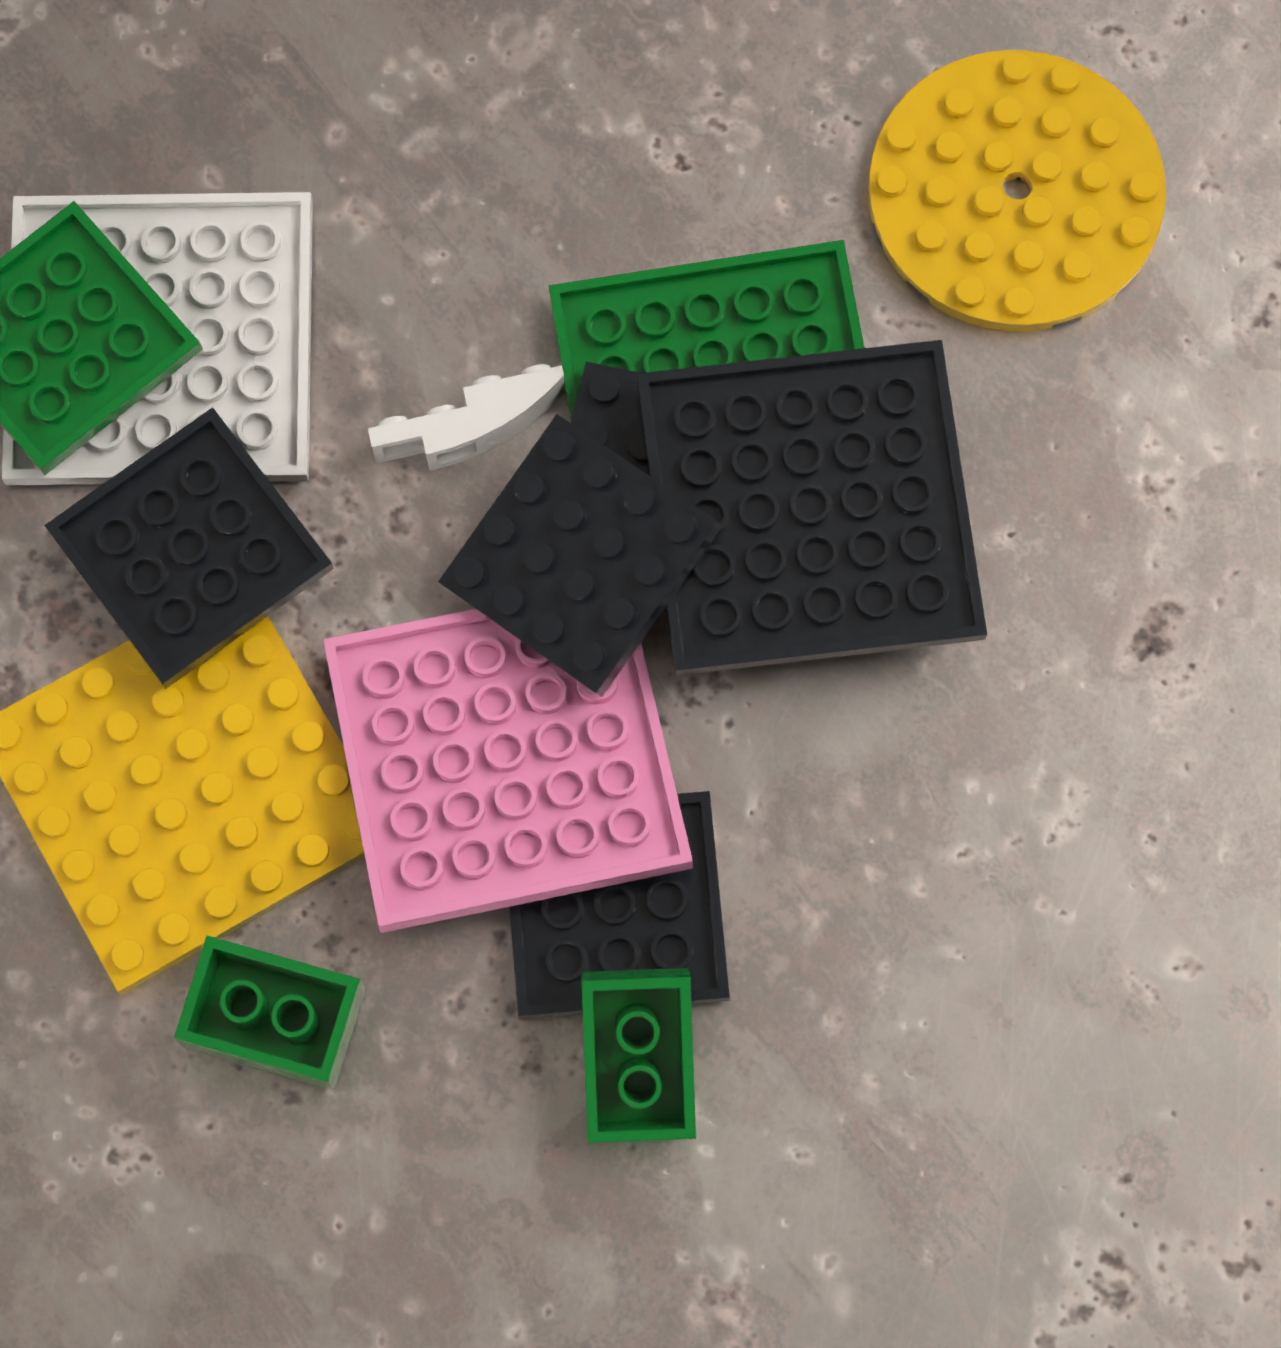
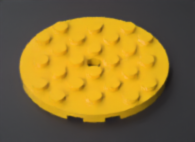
(1002, 258)

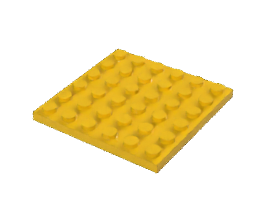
(182, 800)

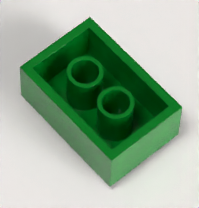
(270, 1012)
(638, 1055)

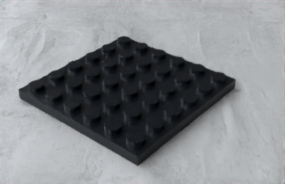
(830, 505)

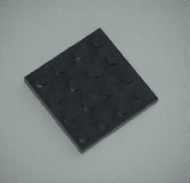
(189, 547)
(580, 554)
(626, 926)

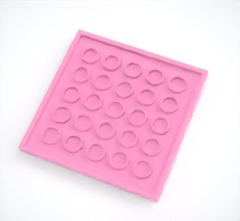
(497, 771)

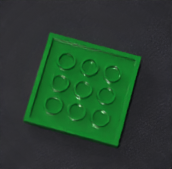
(78, 337)

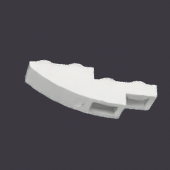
(492, 415)

